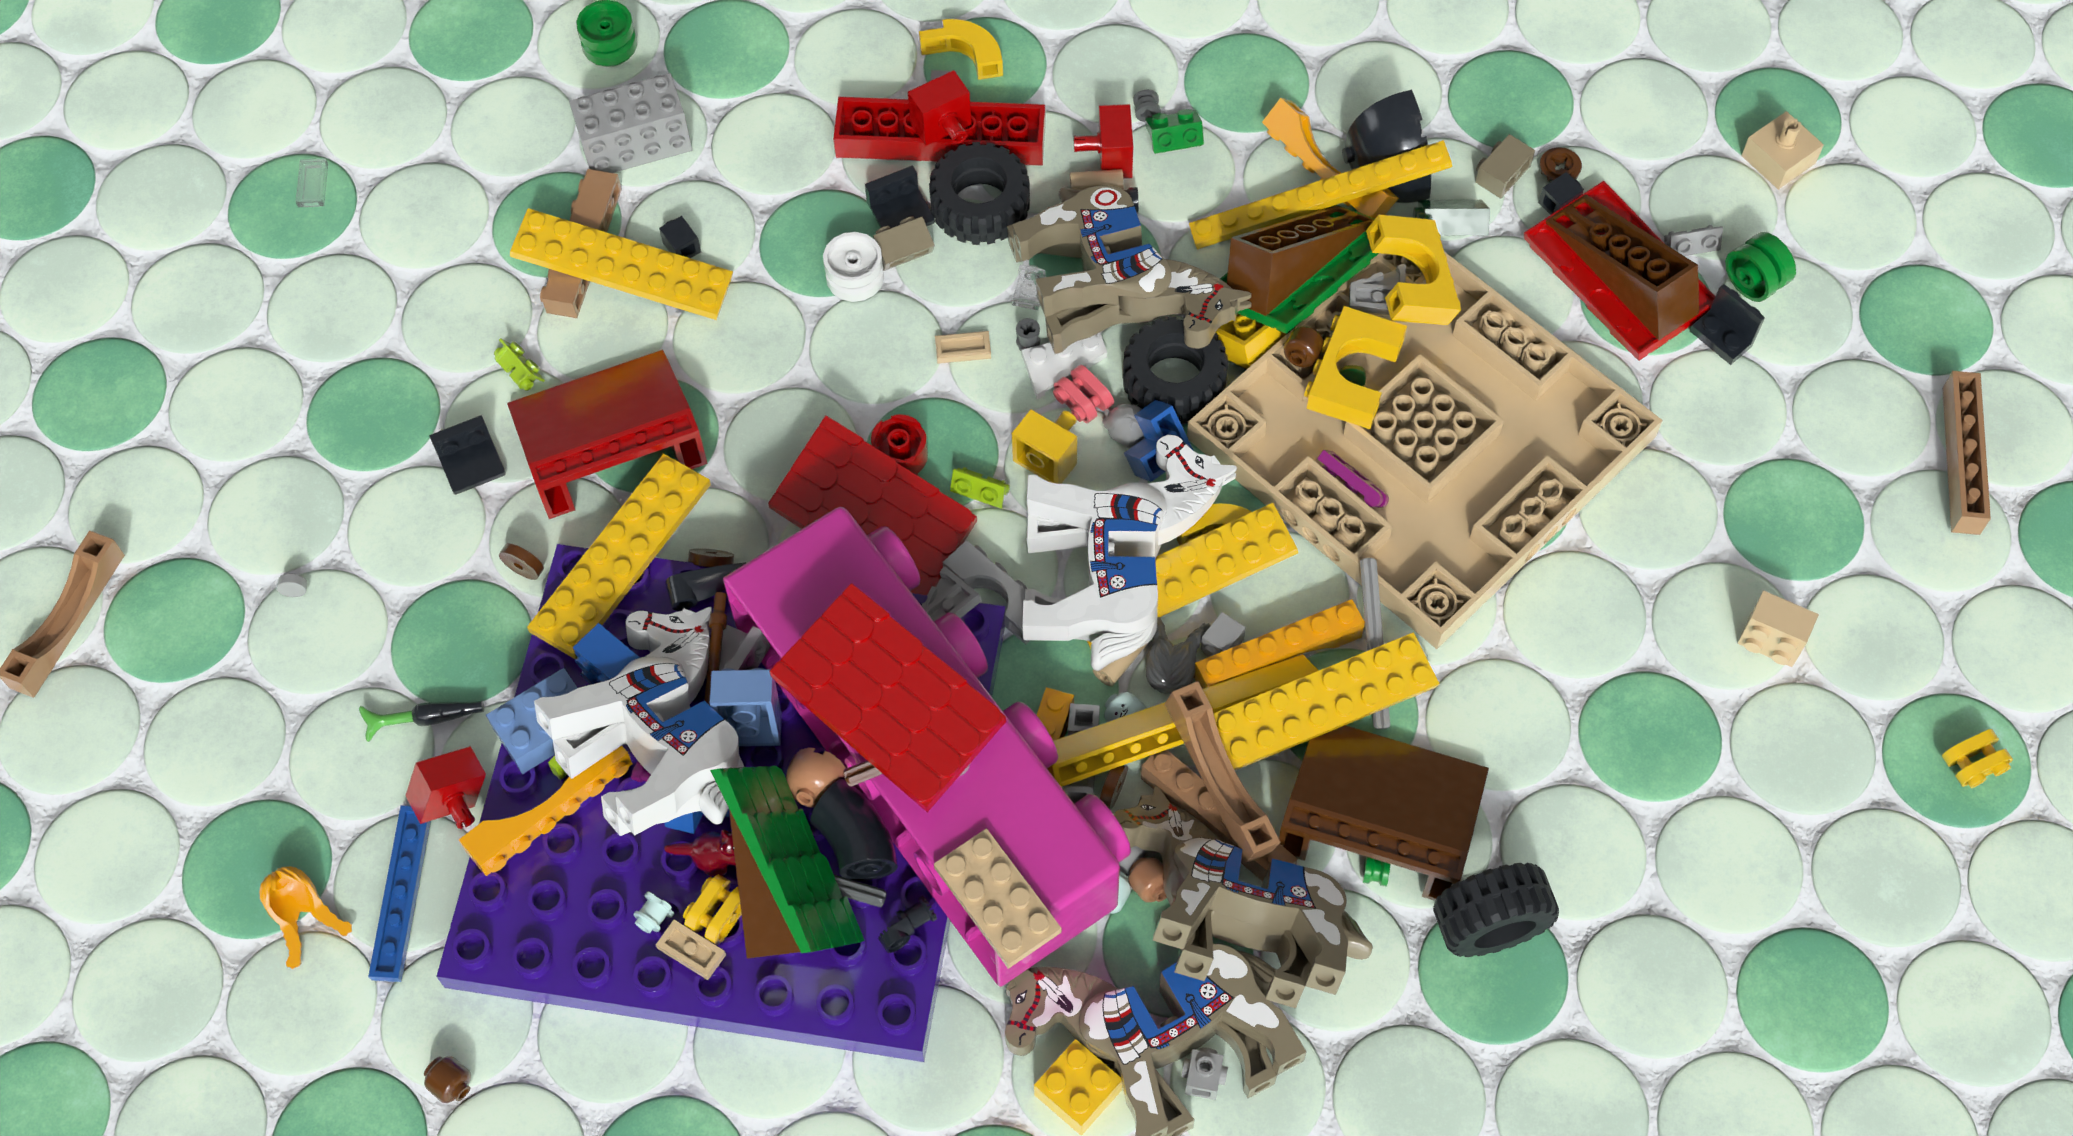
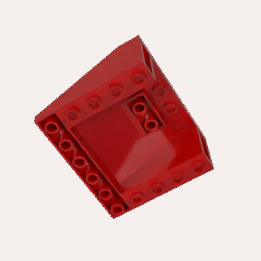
(604, 424)

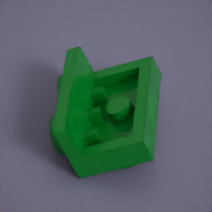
(1175, 131)

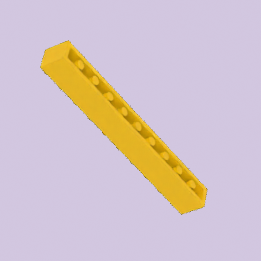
(1153, 728)

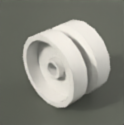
(853, 266)

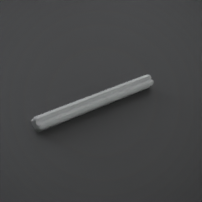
(1373, 622)

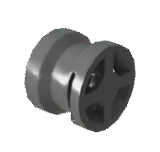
(1146, 104)

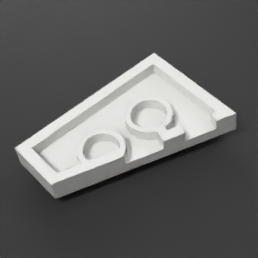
(1047, 368)

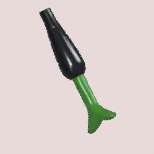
(422, 715)

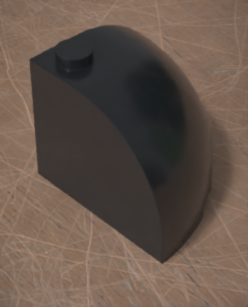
(1386, 131)

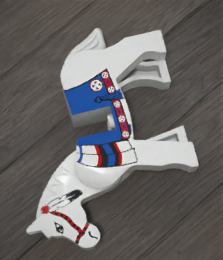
(1123, 540)
(652, 715)

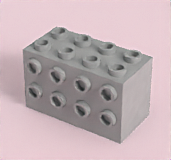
(631, 125)

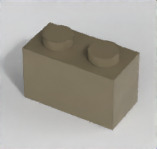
(1504, 165)
(904, 242)

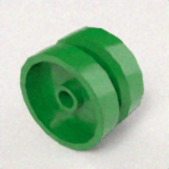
(606, 33)
(1760, 266)

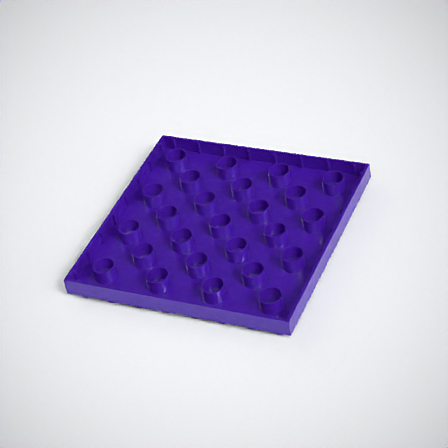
(563, 910)

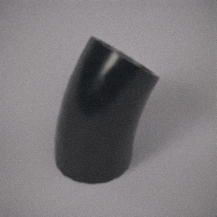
(854, 833)

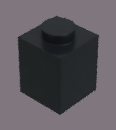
(1560, 193)
(680, 238)

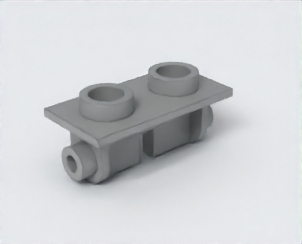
(1695, 241)

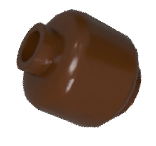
(1303, 347)
(447, 1079)

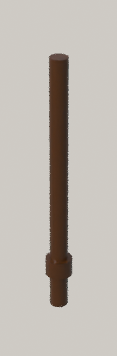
(717, 623)

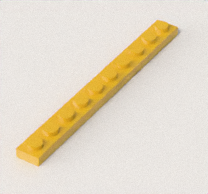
(1321, 194)

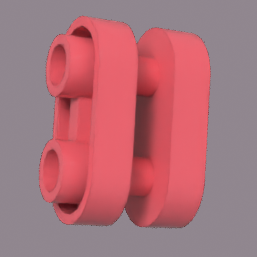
(1082, 407)

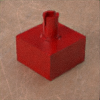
(940, 109)
(1113, 140)
(446, 787)

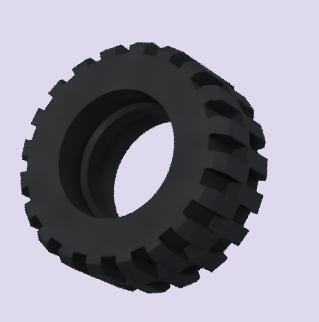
(975, 166)
(1166, 341)
(1496, 909)

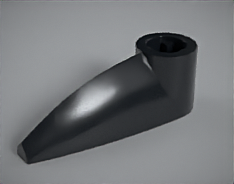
(697, 585)

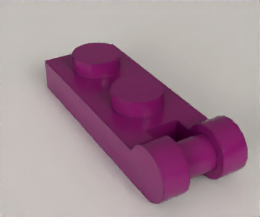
(1353, 479)

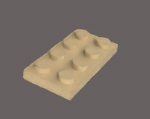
(997, 898)

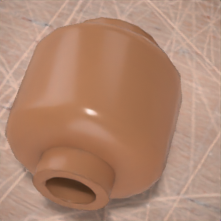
(1147, 879)

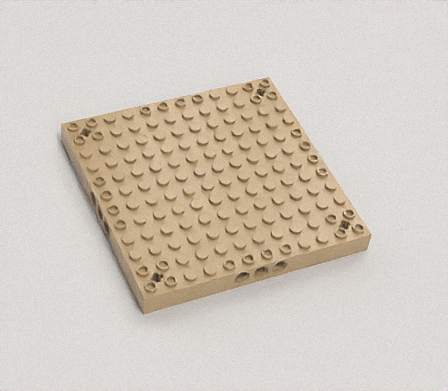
(1477, 439)

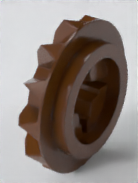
(1558, 156)

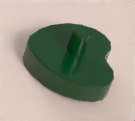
(1354, 374)

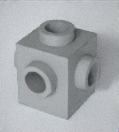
(1204, 1073)

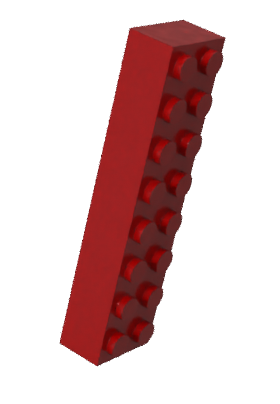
(883, 130)

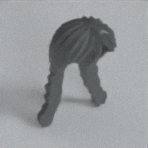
(1172, 665)

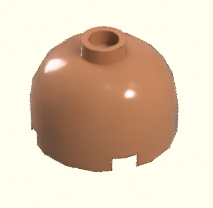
(812, 775)

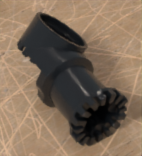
(910, 919)

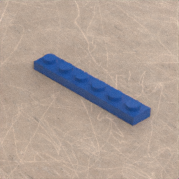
(399, 897)

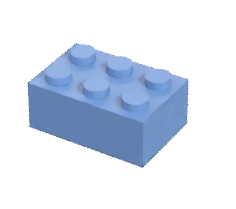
(748, 704)
(518, 726)

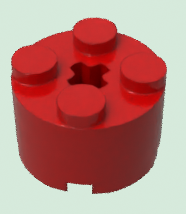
(903, 441)

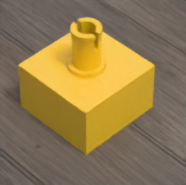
(1046, 446)

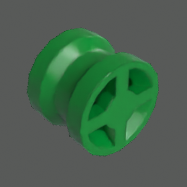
(1376, 871)

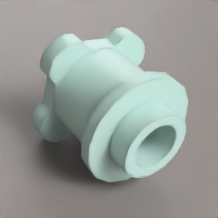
(652, 913)

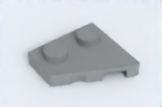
(1370, 293)
(950, 596)

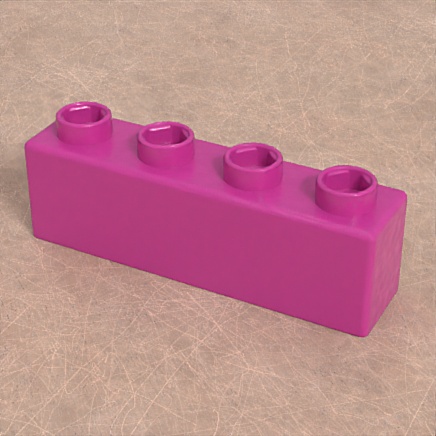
(1057, 845)

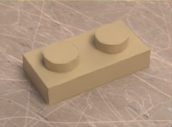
(690, 949)

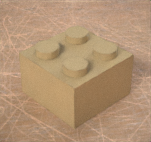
(1778, 629)

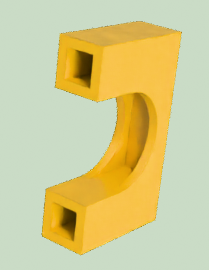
(1421, 243)
(1352, 333)

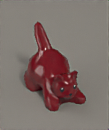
(708, 851)

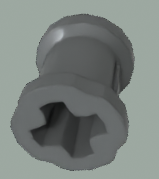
(1027, 333)

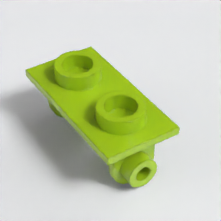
(525, 369)
(975, 487)

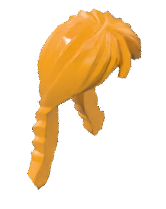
(285, 896)

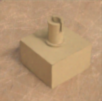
(1782, 150)

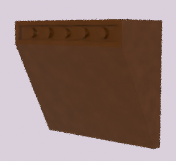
(1386, 804)

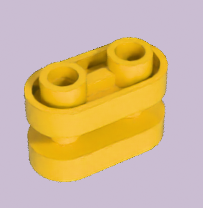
(1975, 773)
(699, 913)

